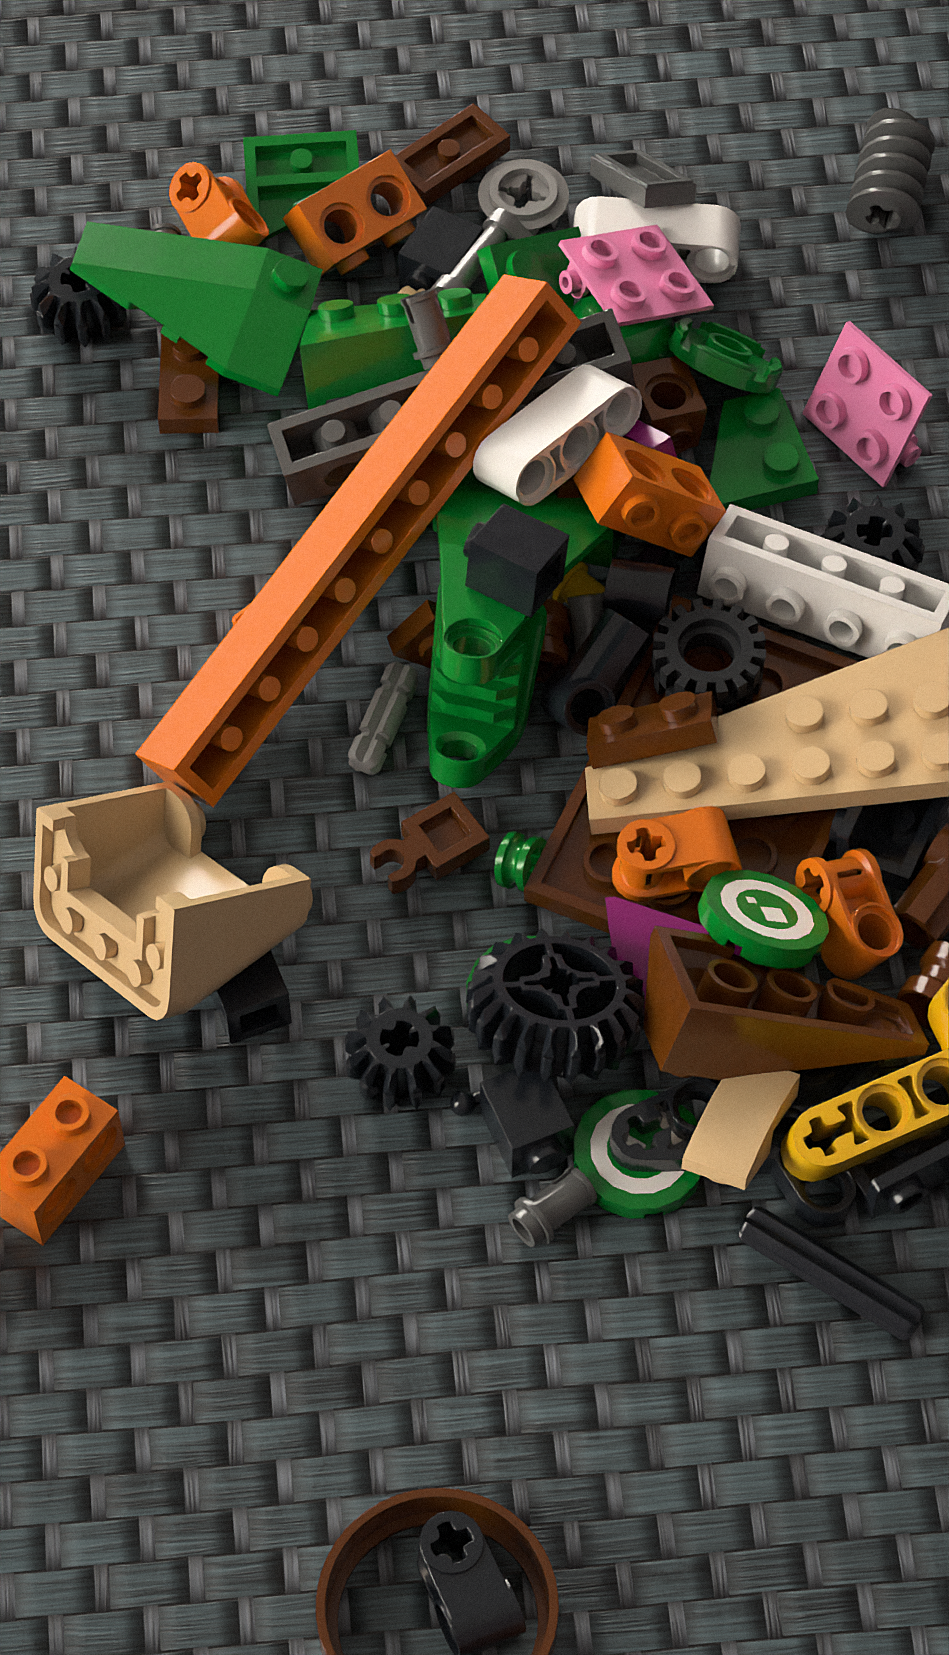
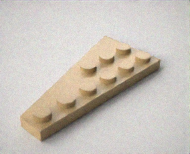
(824, 745)

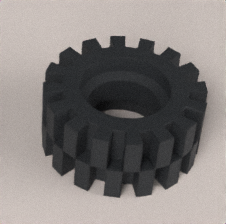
(711, 629)

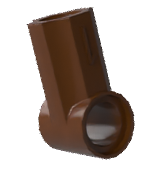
(925, 903)

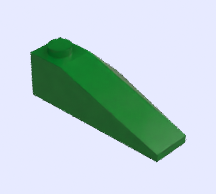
(221, 297)

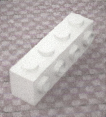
(819, 585)

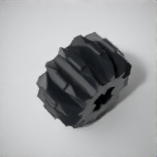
(71, 305)
(878, 532)
(375, 1050)

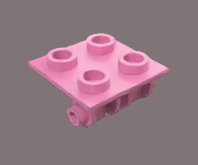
(633, 275)
(868, 405)

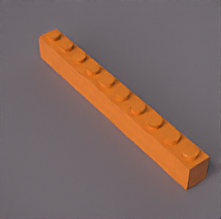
(358, 539)

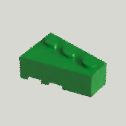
(368, 345)

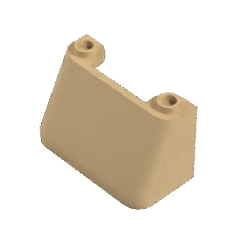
(145, 907)

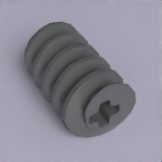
(890, 173)

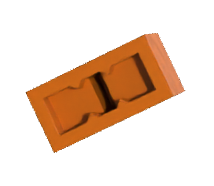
(350, 207)
(649, 494)
(57, 1158)

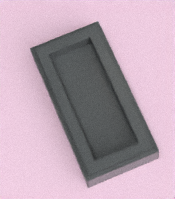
(642, 178)

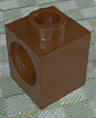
(671, 400)

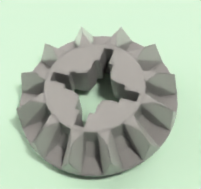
(512, 179)

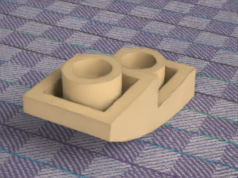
(739, 1126)

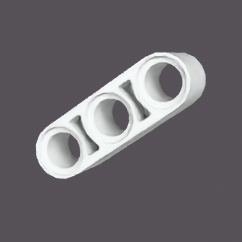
(700, 233)
(556, 434)

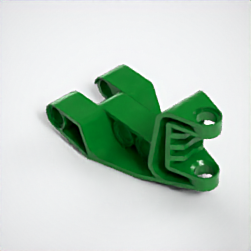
(483, 649)

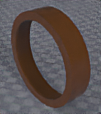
(414, 1510)

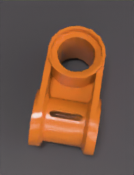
(215, 207)
(678, 852)
(857, 912)

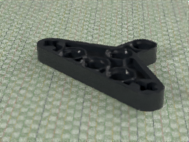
(666, 1157)

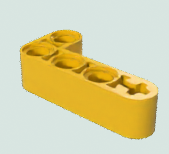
(897, 1094)

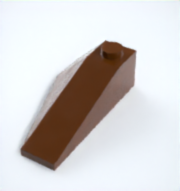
(738, 1018)

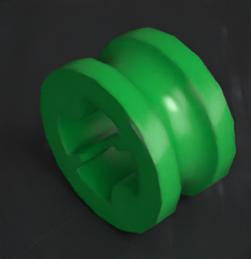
(517, 859)

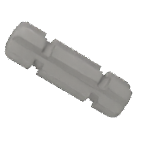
(383, 718)

